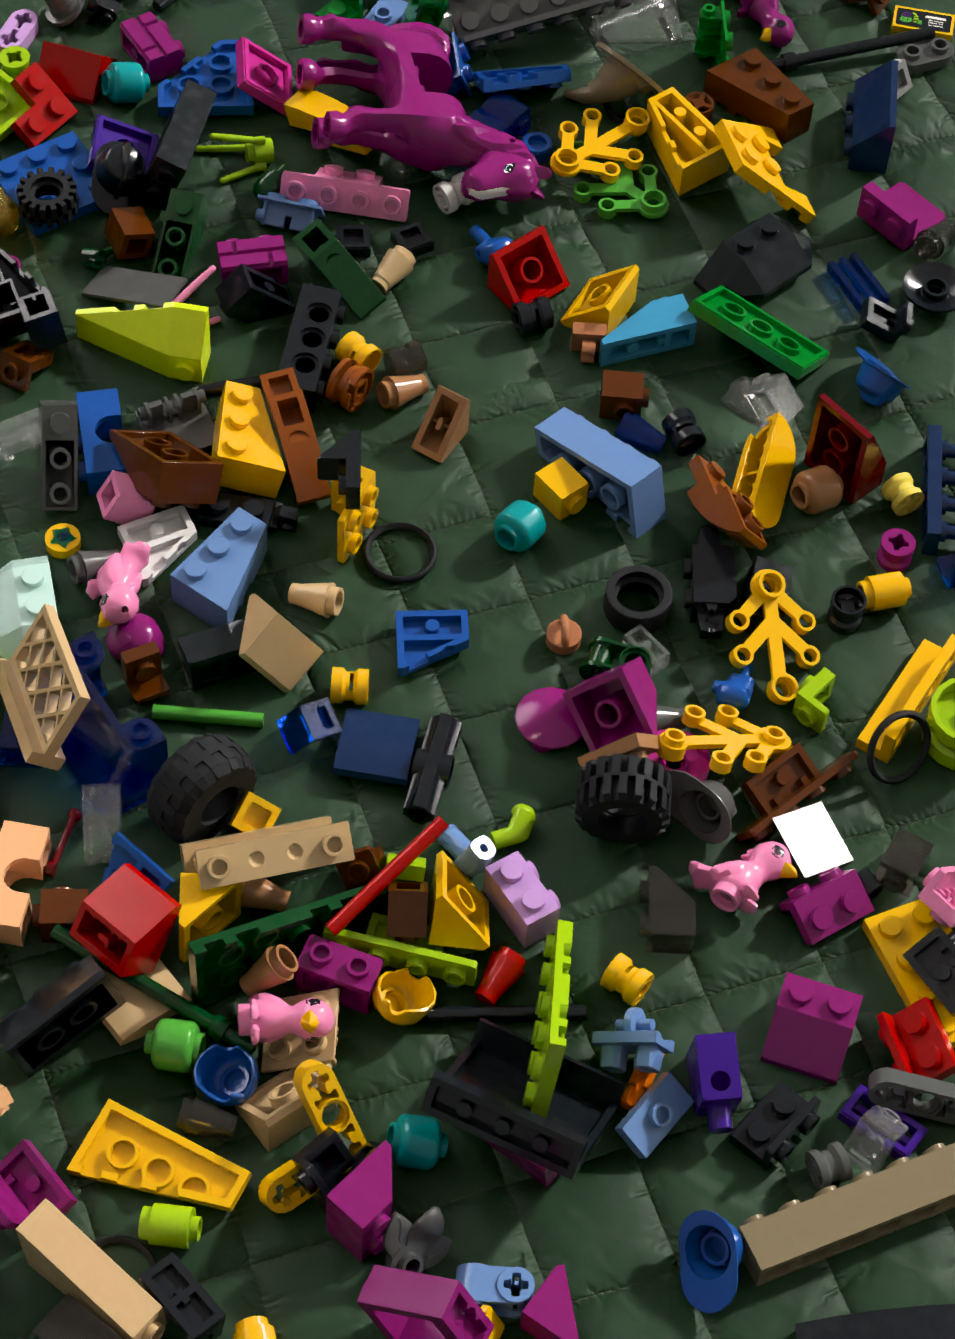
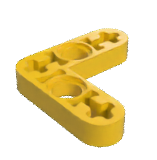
(314, 1106)

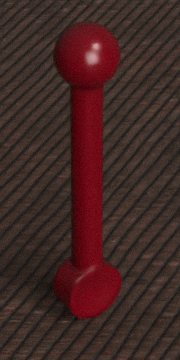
(74, 815)

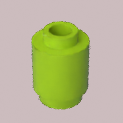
(170, 1225)

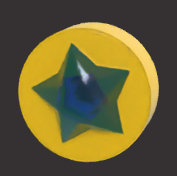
(62, 540)

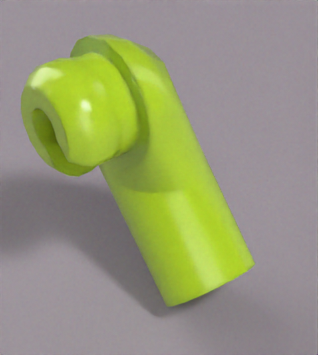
(518, 830)

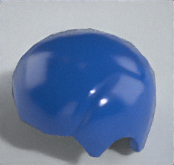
(226, 1075)

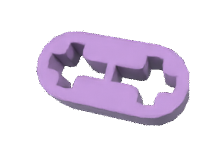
(23, 36)

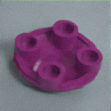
(547, 720)

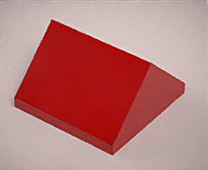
(74, 70)
(526, 269)

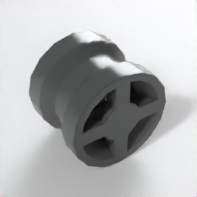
(828, 1165)

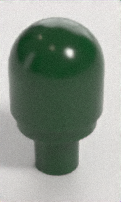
(269, 181)

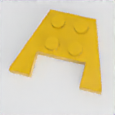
(749, 154)

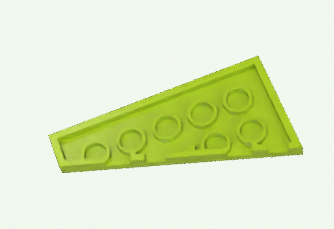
(550, 1032)

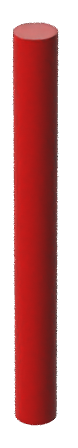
(386, 876)

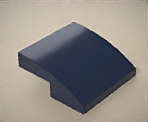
(376, 746)

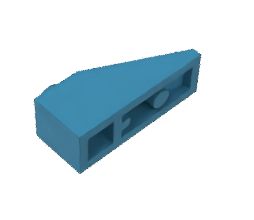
(652, 330)

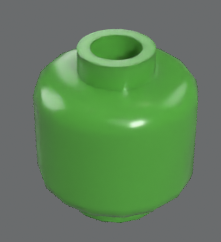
(175, 1045)

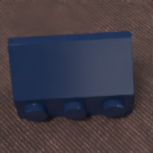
(871, 119)

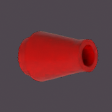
(501, 973)

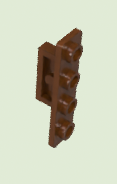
(785, 784)

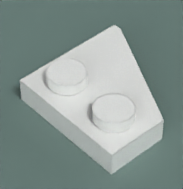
(166, 533)

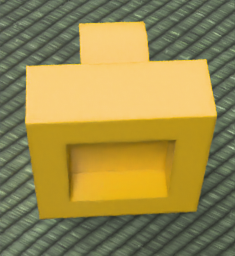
(254, 813)

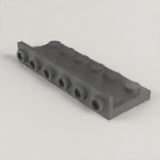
(489, 20)

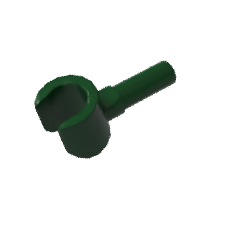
(97, 257)

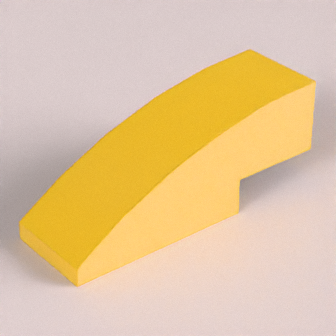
(307, 105)

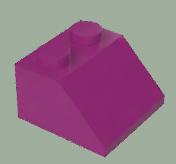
(614, 704)
(811, 1028)
(363, 1205)

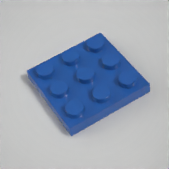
(62, 153)

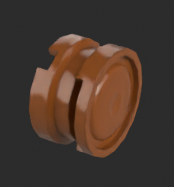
(349, 384)

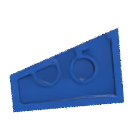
(522, 78)

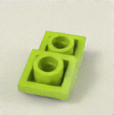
(413, 872)

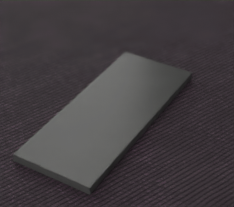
(134, 286)

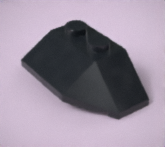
(758, 259)

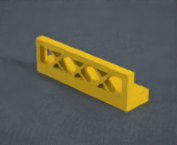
(909, 692)

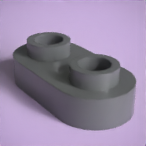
(926, 55)

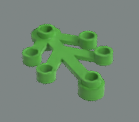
(649, 203)

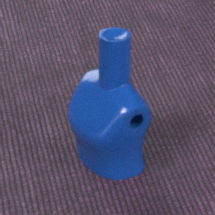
(486, 244)

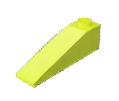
(162, 339)

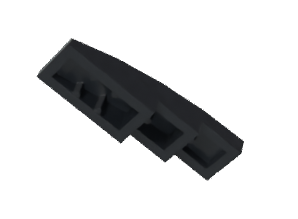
(893, 1323)

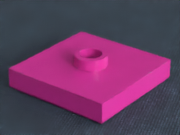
(263, 75)

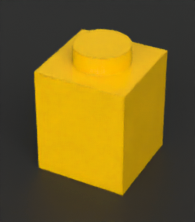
(560, 489)

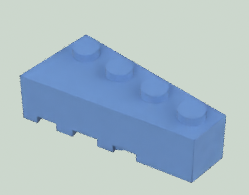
(615, 470)

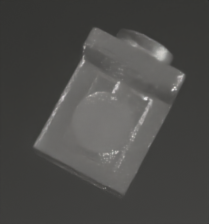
(874, 1138)

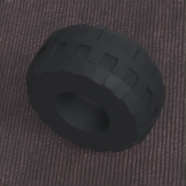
(200, 788)

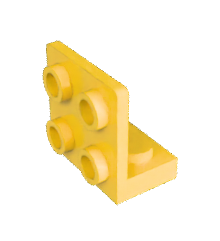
(354, 522)

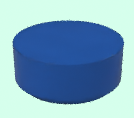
(539, 145)

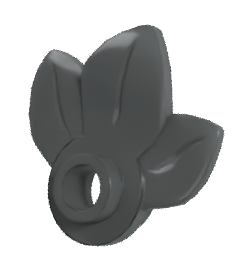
(416, 1244)

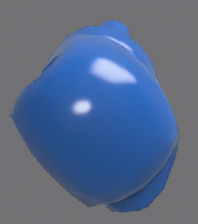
(736, 690)

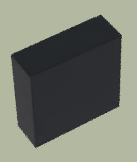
(413, 238)
(355, 239)

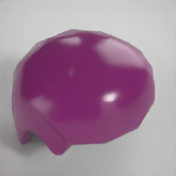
(132, 634)

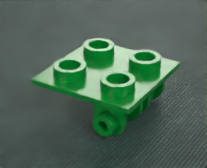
(712, 33)

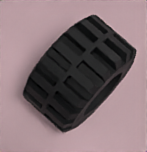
(623, 798)

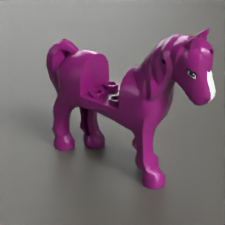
(418, 118)

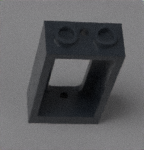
(176, 144)

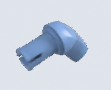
(468, 855)

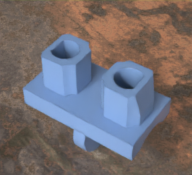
(633, 1036)

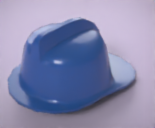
(877, 381)
(709, 1260)

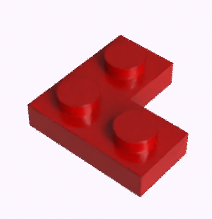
(47, 103)

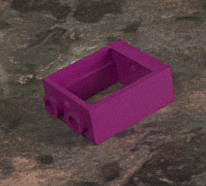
(421, 1306)

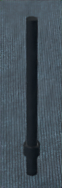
(791, 61)

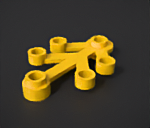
(569, 161)
(775, 632)
(768, 741)

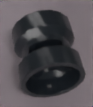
(532, 315)
(685, 435)
(846, 610)

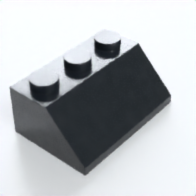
(59, 1015)

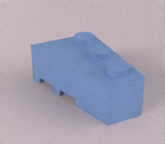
(221, 569)

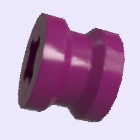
(896, 550)

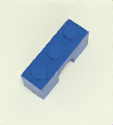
(96, 416)

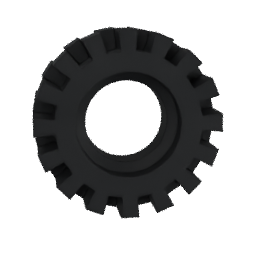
(50, 210)

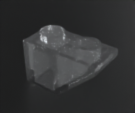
(763, 397)

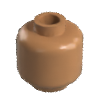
(817, 489)

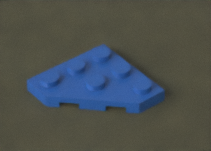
(214, 71)

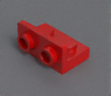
(918, 1040)

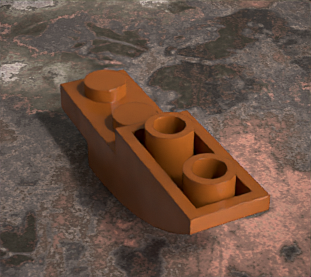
(295, 435)
(723, 506)

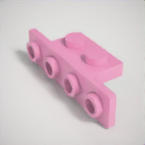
(348, 192)

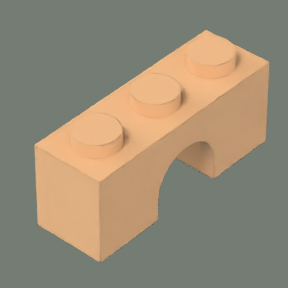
(23, 854)

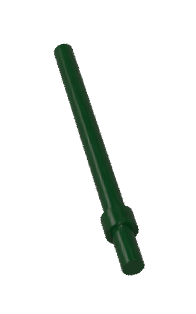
(218, 1027)

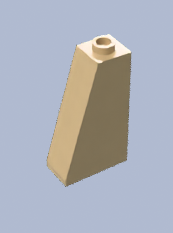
(87, 1273)

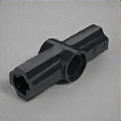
(432, 768)

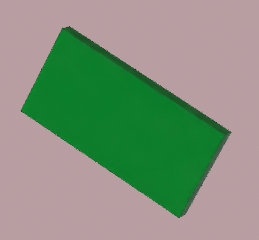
(759, 331)

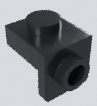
(884, 320)
(322, 1162)

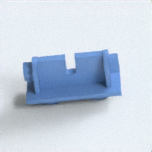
(277, 208)

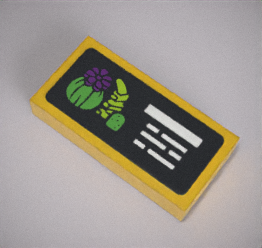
(911, 18)

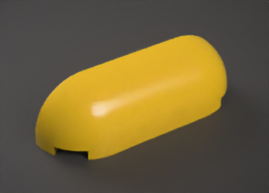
(767, 469)

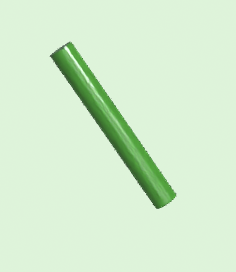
(210, 716)

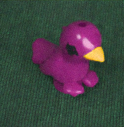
(776, 27)

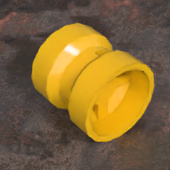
(354, 347)
(340, 686)
(627, 979)

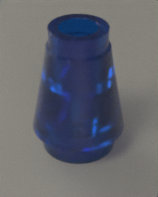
(640, 434)

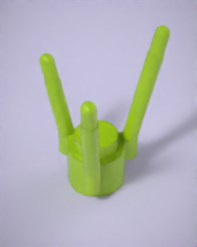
(257, 150)

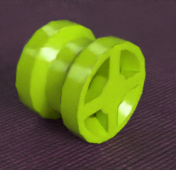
(14, 60)

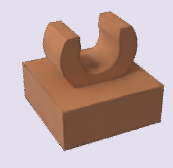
(587, 339)

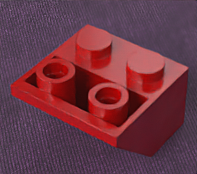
(126, 922)

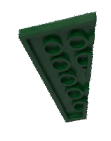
(224, 957)

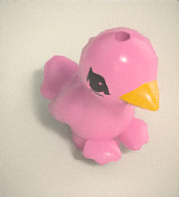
(119, 584)
(738, 881)
(270, 1018)

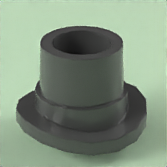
(63, 11)

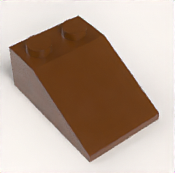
(168, 468)

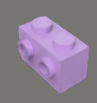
(521, 898)

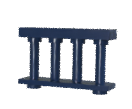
(933, 479)

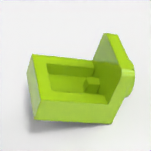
(809, 700)

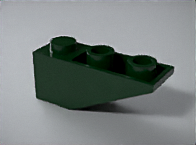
(180, 232)
(338, 268)

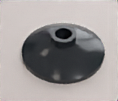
(931, 287)

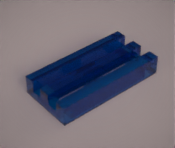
(862, 280)

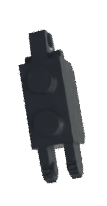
(711, 583)

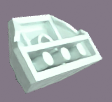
(23, 592)

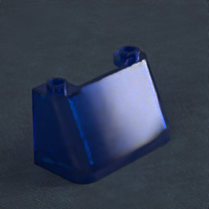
(102, 748)

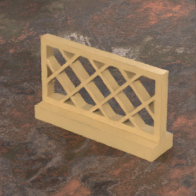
(26, 697)

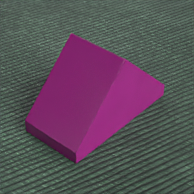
(551, 1309)

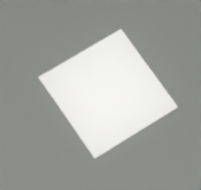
(813, 839)

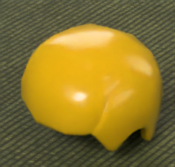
(403, 997)

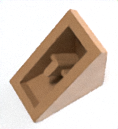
(443, 424)

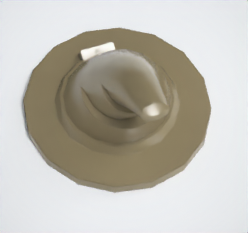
(616, 81)

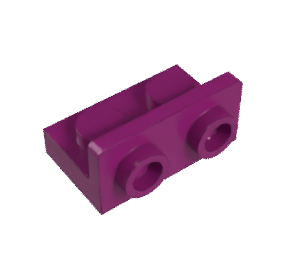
(333, 965)

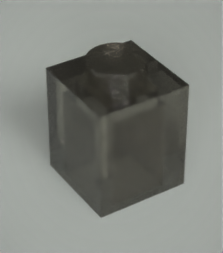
(904, 862)

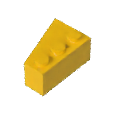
(684, 141)
(246, 442)

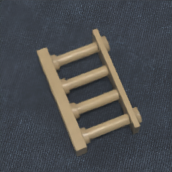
(267, 851)

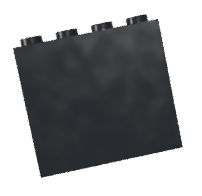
(487, 1091)

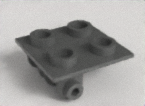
(182, 416)

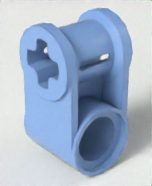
(494, 1287)

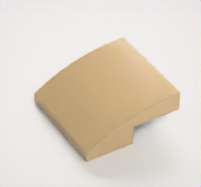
(140, 1011)

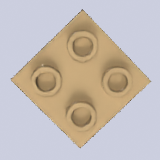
(293, 1050)

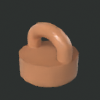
(563, 636)

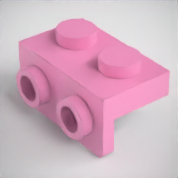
(940, 895)

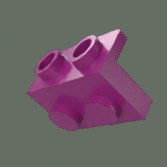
(827, 904)

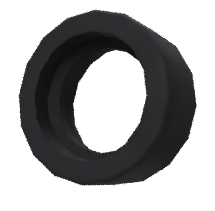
(640, 578)

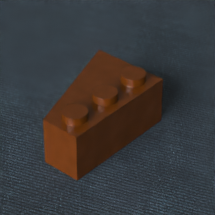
(761, 93)

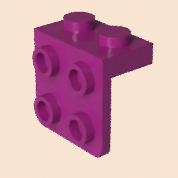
(897, 212)
(26, 1182)

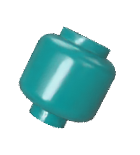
(125, 82)
(519, 526)
(416, 1141)

